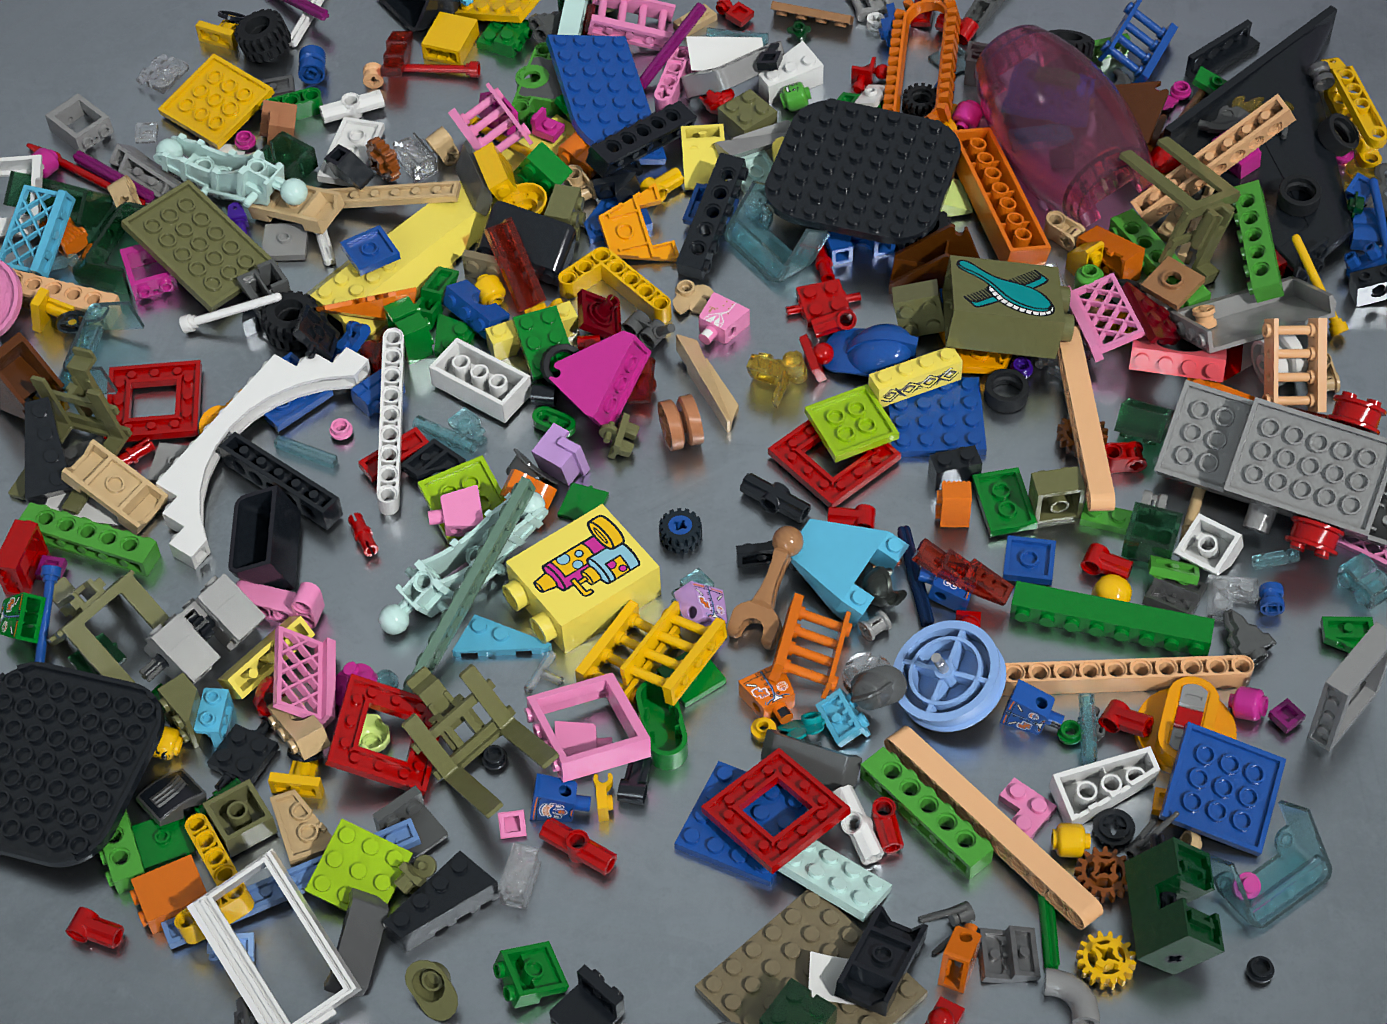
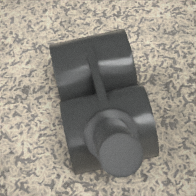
(648, 332)

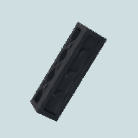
(1223, 54)

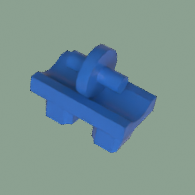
(1373, 257)

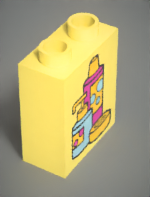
(581, 579)

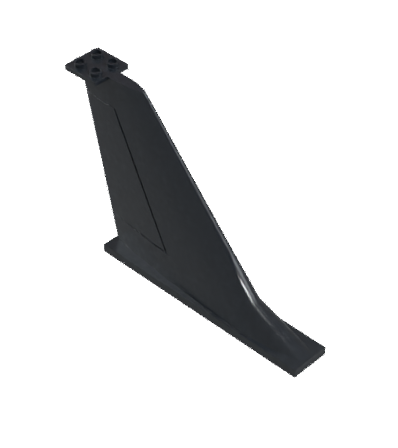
(1284, 73)

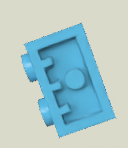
(214, 714)
(842, 717)

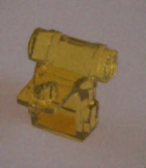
(778, 371)

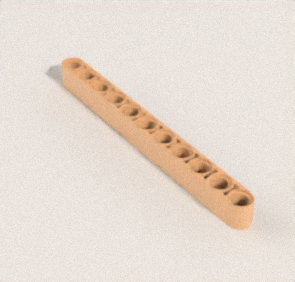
(1085, 424)
(1126, 670)
(989, 822)

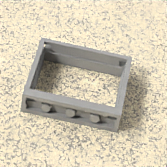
(1346, 691)

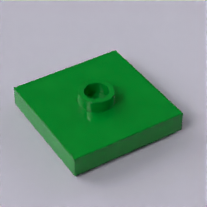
(706, 682)
(163, 843)

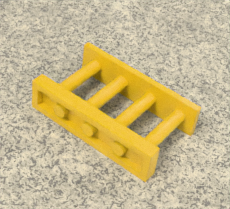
(617, 635)
(685, 669)

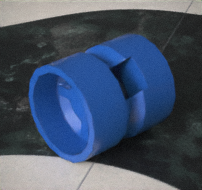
(312, 64)

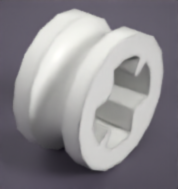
(874, 21)

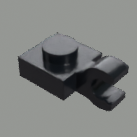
(770, 59)

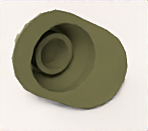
(432, 989)

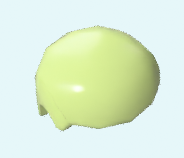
(375, 733)

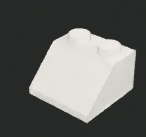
(1210, 545)

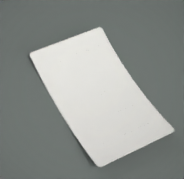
(823, 975)

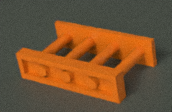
(787, 647)

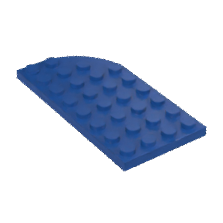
(600, 87)

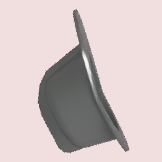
(524, 465)
(878, 687)

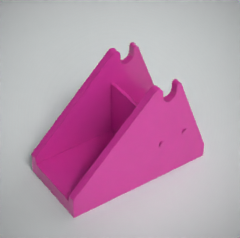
(603, 375)

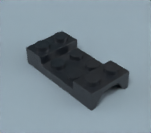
(879, 962)

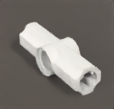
(352, 106)
(864, 836)

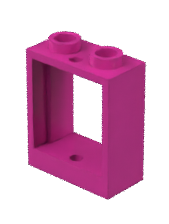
(136, 257)

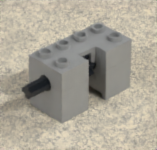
(182, 642)

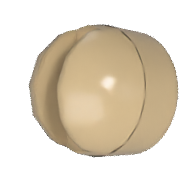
(1192, 839)

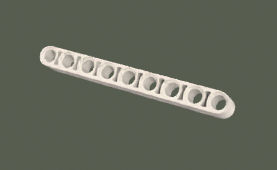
(390, 429)

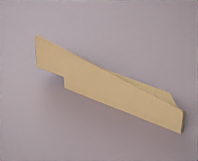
(707, 381)

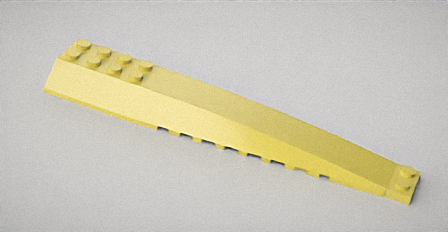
(425, 241)

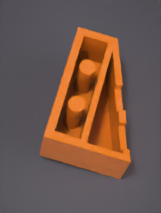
(1119, 254)

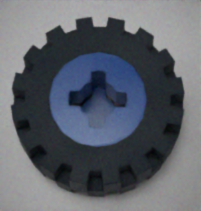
(688, 534)

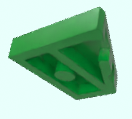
(448, 330)
(1344, 631)

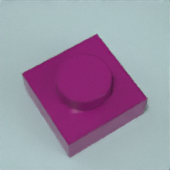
(51, 560)
(1286, 715)

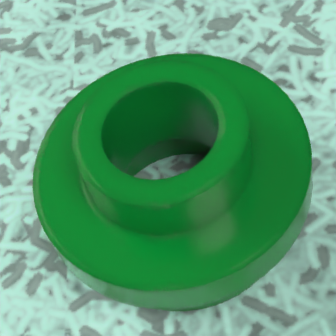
(1072, 727)

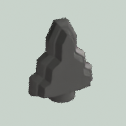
(544, 24)
(1246, 638)

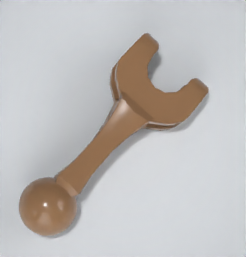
(761, 609)

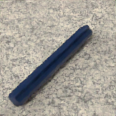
(918, 588)

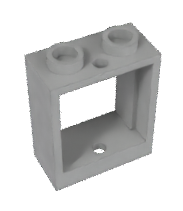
(70, 111)

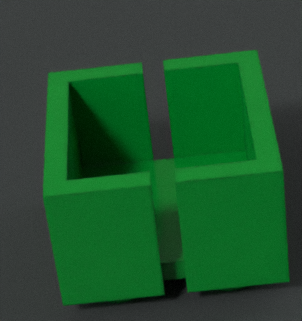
(543, 169)
(409, 319)

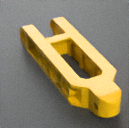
(1365, 119)

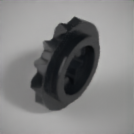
(1123, 823)

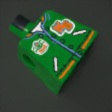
(22, 617)

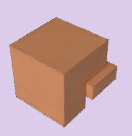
(277, 118)

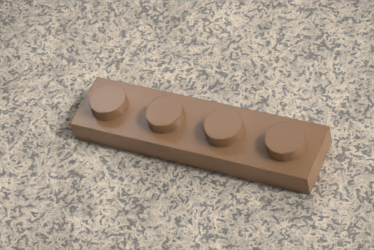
(804, 12)

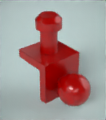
(865, 75)

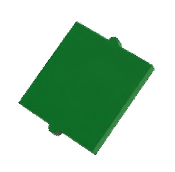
(581, 500)

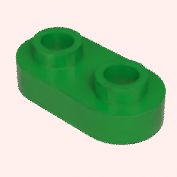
(552, 416)

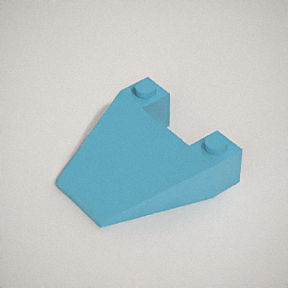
(835, 558)

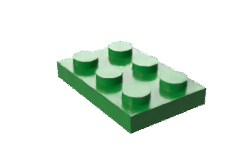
(536, 334)
(1004, 501)

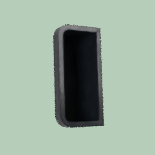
(420, 14)
(545, 239)
(265, 539)

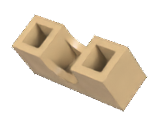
(302, 735)

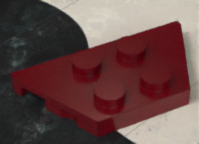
(1152, 317)

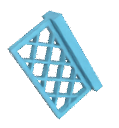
(50, 234)

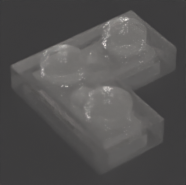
(1228, 589)

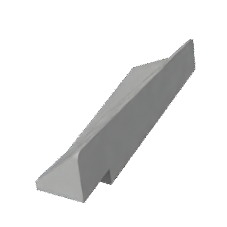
(753, 141)
(143, 169)

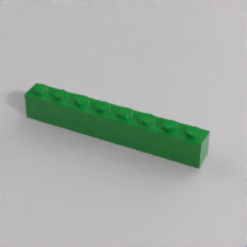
(1112, 619)

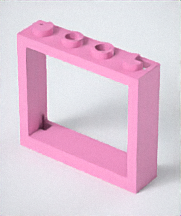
(600, 758)

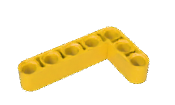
(607, 266)
(234, 903)

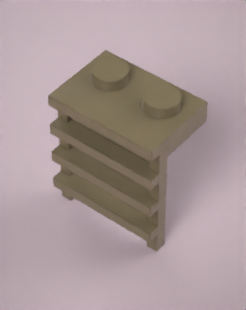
(478, 263)

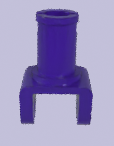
(238, 215)

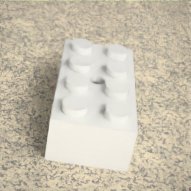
(480, 380)

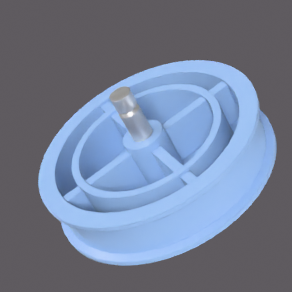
(951, 675)

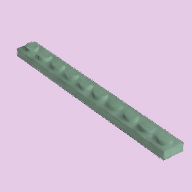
(474, 578)

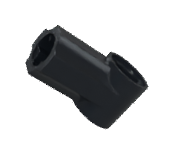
(634, 785)

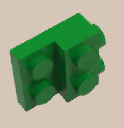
(505, 37)
(529, 973)

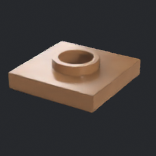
(1170, 294)

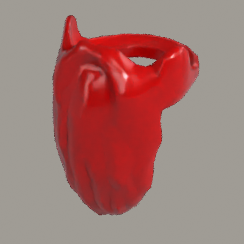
(262, 689)

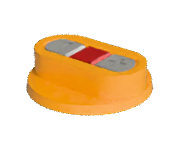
(1185, 701)

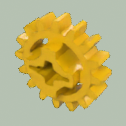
(1108, 971)

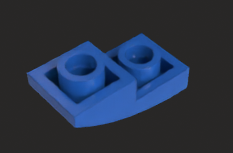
(886, 29)

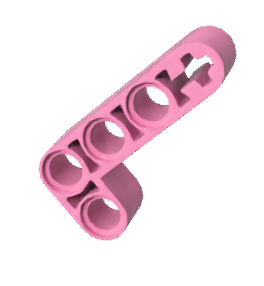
(670, 83)
(280, 603)

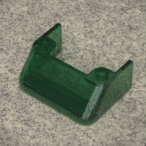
(89, 204)
(92, 265)

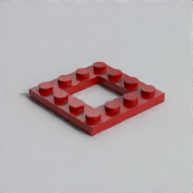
(183, 374)
(830, 490)
(344, 748)
(774, 852)

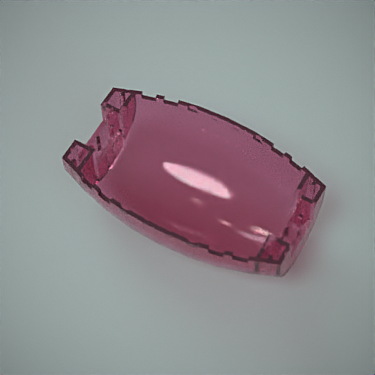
(1058, 121)

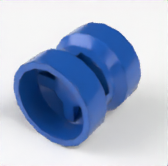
(1271, 598)

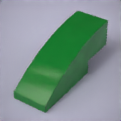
(433, 293)

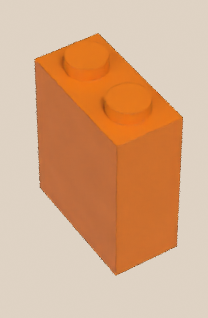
(166, 891)

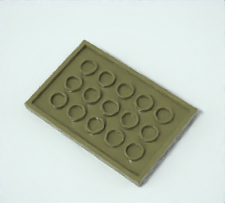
(196, 243)

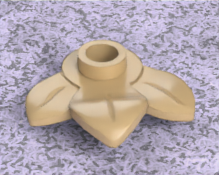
(691, 297)

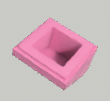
(512, 824)

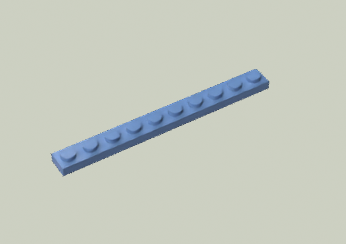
(268, 893)

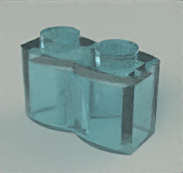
(1364, 580)

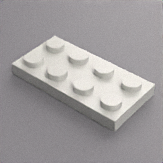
(354, 136)

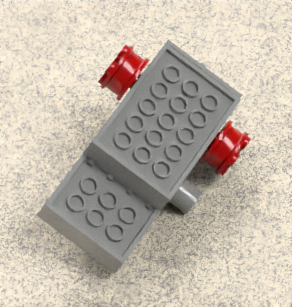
(1285, 463)

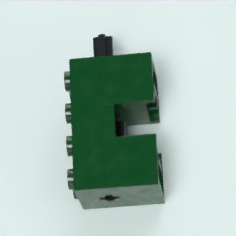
(1159, 888)

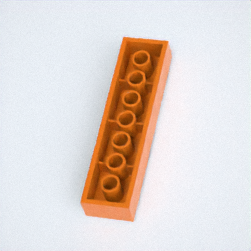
(999, 199)

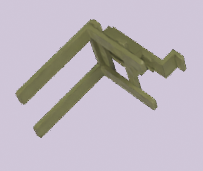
(1214, 208)
(88, 400)
(97, 598)
(452, 712)

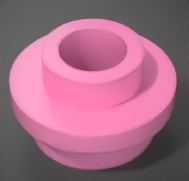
(340, 429)

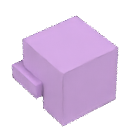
(560, 456)

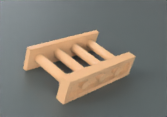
(1317, 363)

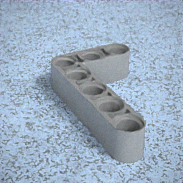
(724, 76)

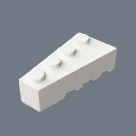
(1102, 784)

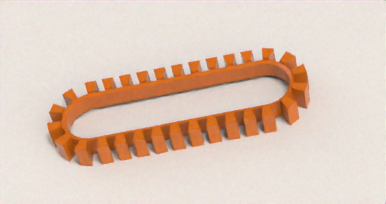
(948, 55)

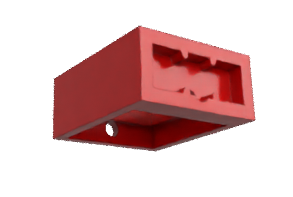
(21, 556)

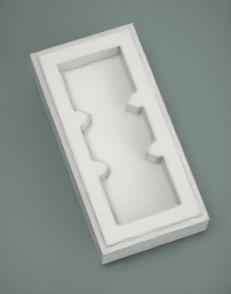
(871, 95)

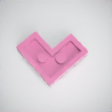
(1031, 807)

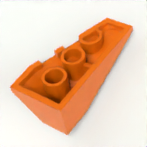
(368, 307)

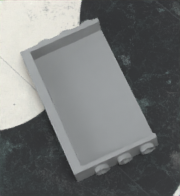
(1242, 318)

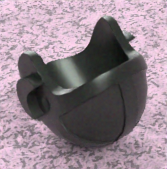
(879, 585)

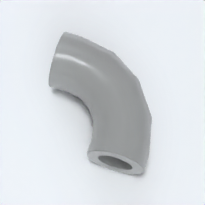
(1074, 993)

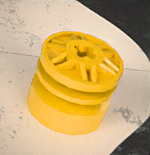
(530, 197)

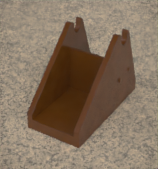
(1147, 107)
(930, 256)
(17, 365)

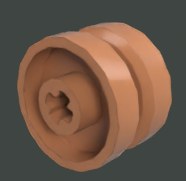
(680, 422)

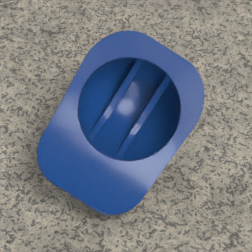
(870, 349)

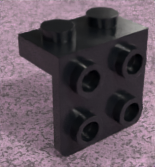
(589, 1001)

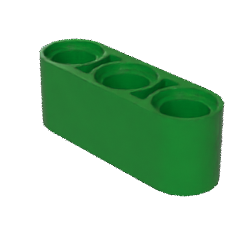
(307, 101)

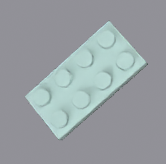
(837, 880)

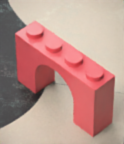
(1161, 360)

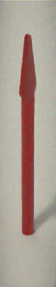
(79, 171)

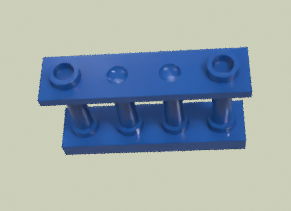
(1155, 46)

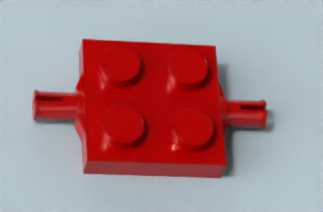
(822, 299)

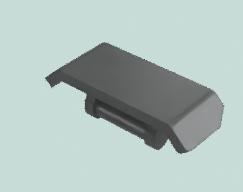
(473, 181)
(826, 765)
(360, 938)

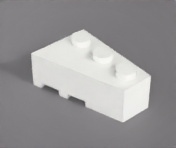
(796, 66)

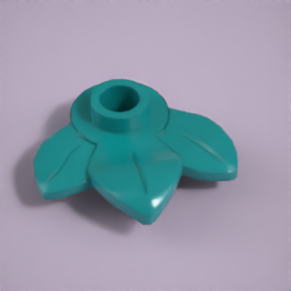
(810, 724)

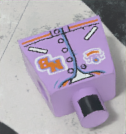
(701, 603)

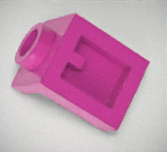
(546, 127)

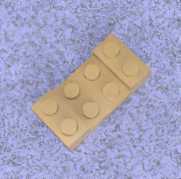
(314, 213)
(115, 487)

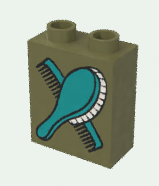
(1005, 307)

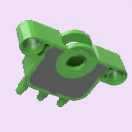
(540, 88)

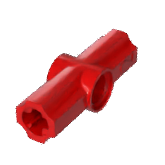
(566, 838)

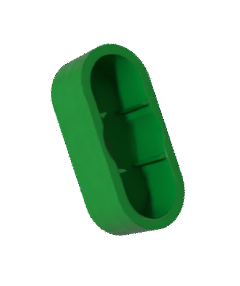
(664, 726)

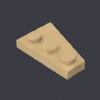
(300, 829)

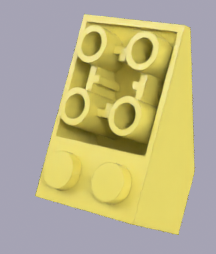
(699, 152)

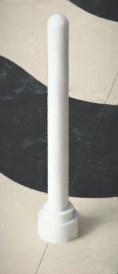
(191, 322)

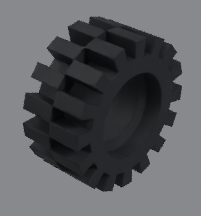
(919, 93)

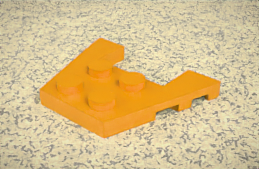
(627, 233)
(981, 361)

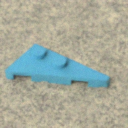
(490, 637)

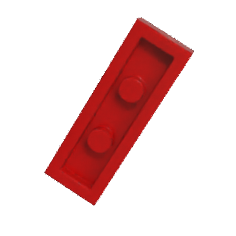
(411, 443)

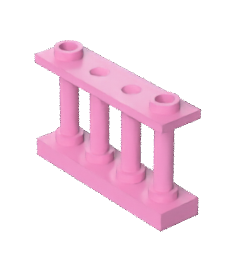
(637, 33)
(471, 132)

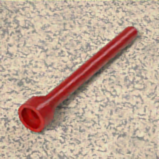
(471, 69)

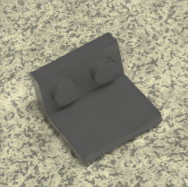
(412, 806)

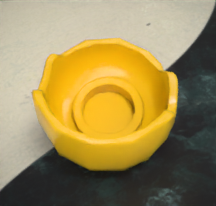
(1113, 587)

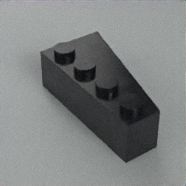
(43, 452)
(440, 901)

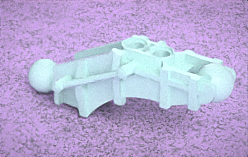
(228, 175)
(433, 593)

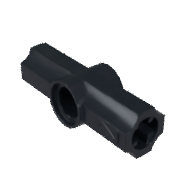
(775, 497)

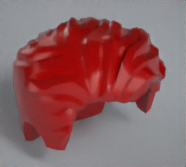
(713, 100)
(1163, 161)

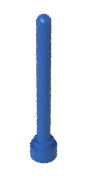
(1379, 211)
(50, 576)

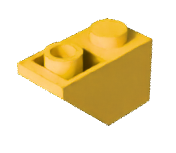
(1085, 254)

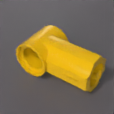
(665, 183)

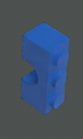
(841, 247)
(463, 301)

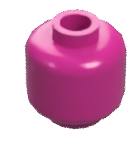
(967, 115)
(49, 160)
(1248, 703)

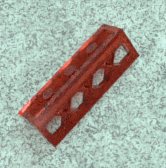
(515, 265)

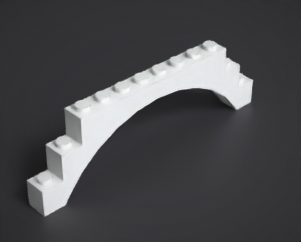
(271, 387)

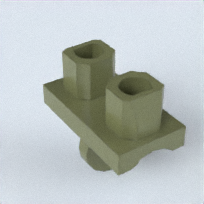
(623, 429)
(415, 874)

